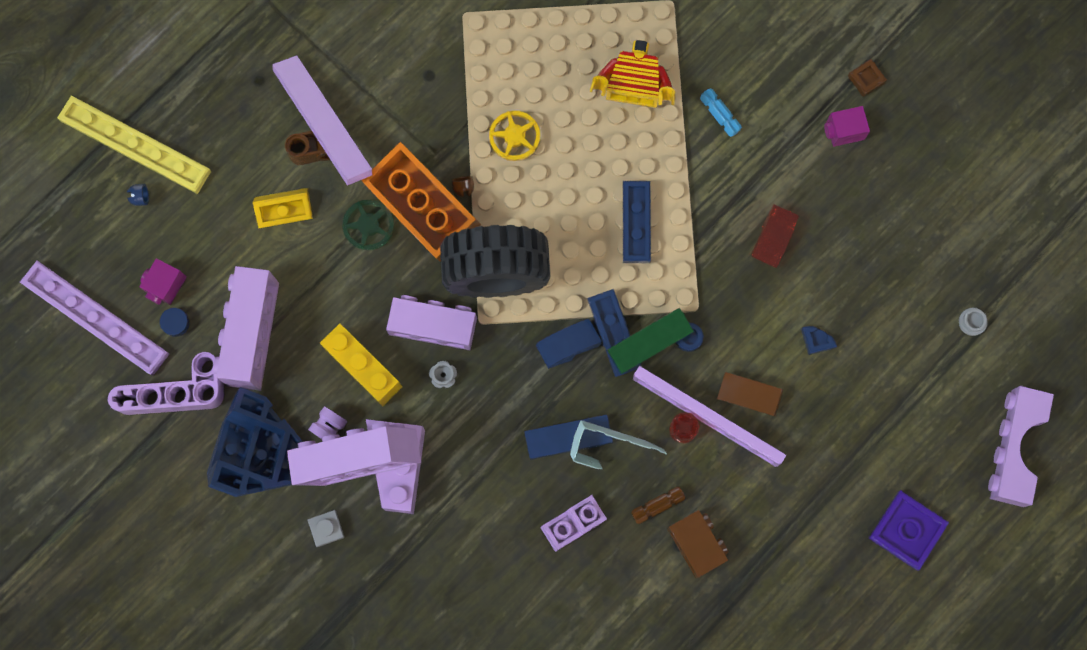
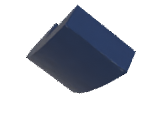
(567, 343)

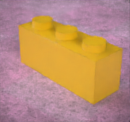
(361, 365)

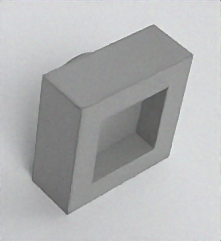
(326, 528)

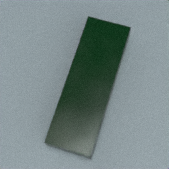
(650, 340)

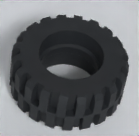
(495, 261)

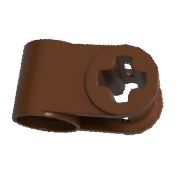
(313, 150)

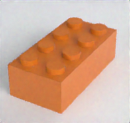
(418, 199)

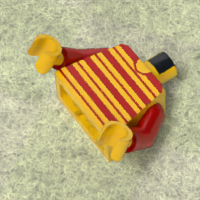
(635, 78)

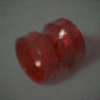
(681, 424)

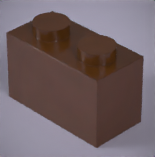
(698, 543)

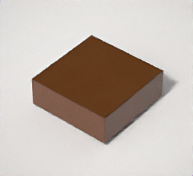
(867, 77)

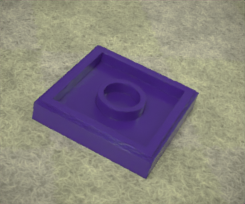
(908, 530)

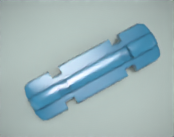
(720, 112)

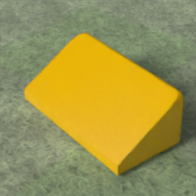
(282, 208)

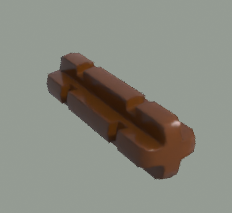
(658, 505)

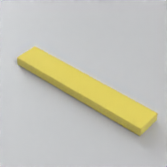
(134, 144)

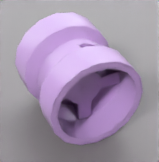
(321, 429)

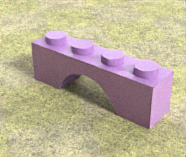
(1012, 479)

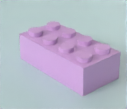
(247, 328)
(354, 455)

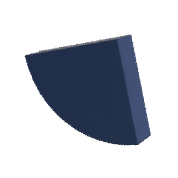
(817, 340)

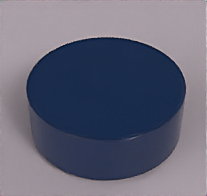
(174, 322)
(691, 341)

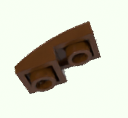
(750, 394)

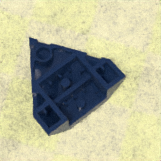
(251, 448)

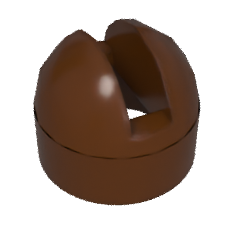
(463, 184)

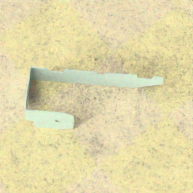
(586, 460)

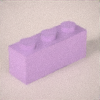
(432, 322)

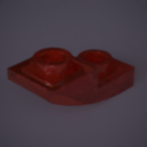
(775, 235)

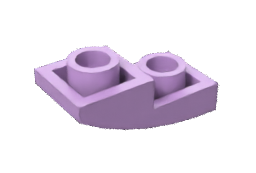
(573, 523)

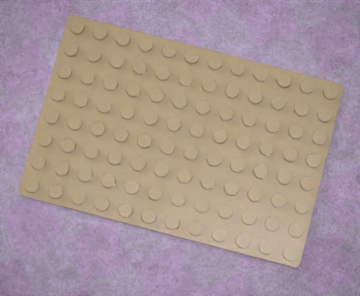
(587, 147)

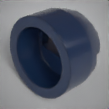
(139, 195)

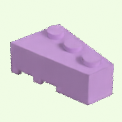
(400, 485)

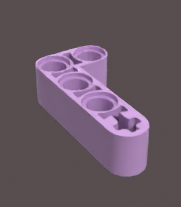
(167, 391)

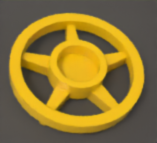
(514, 135)

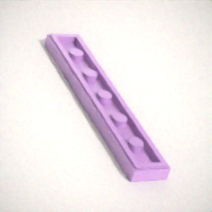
(322, 120)
(94, 318)
(709, 417)

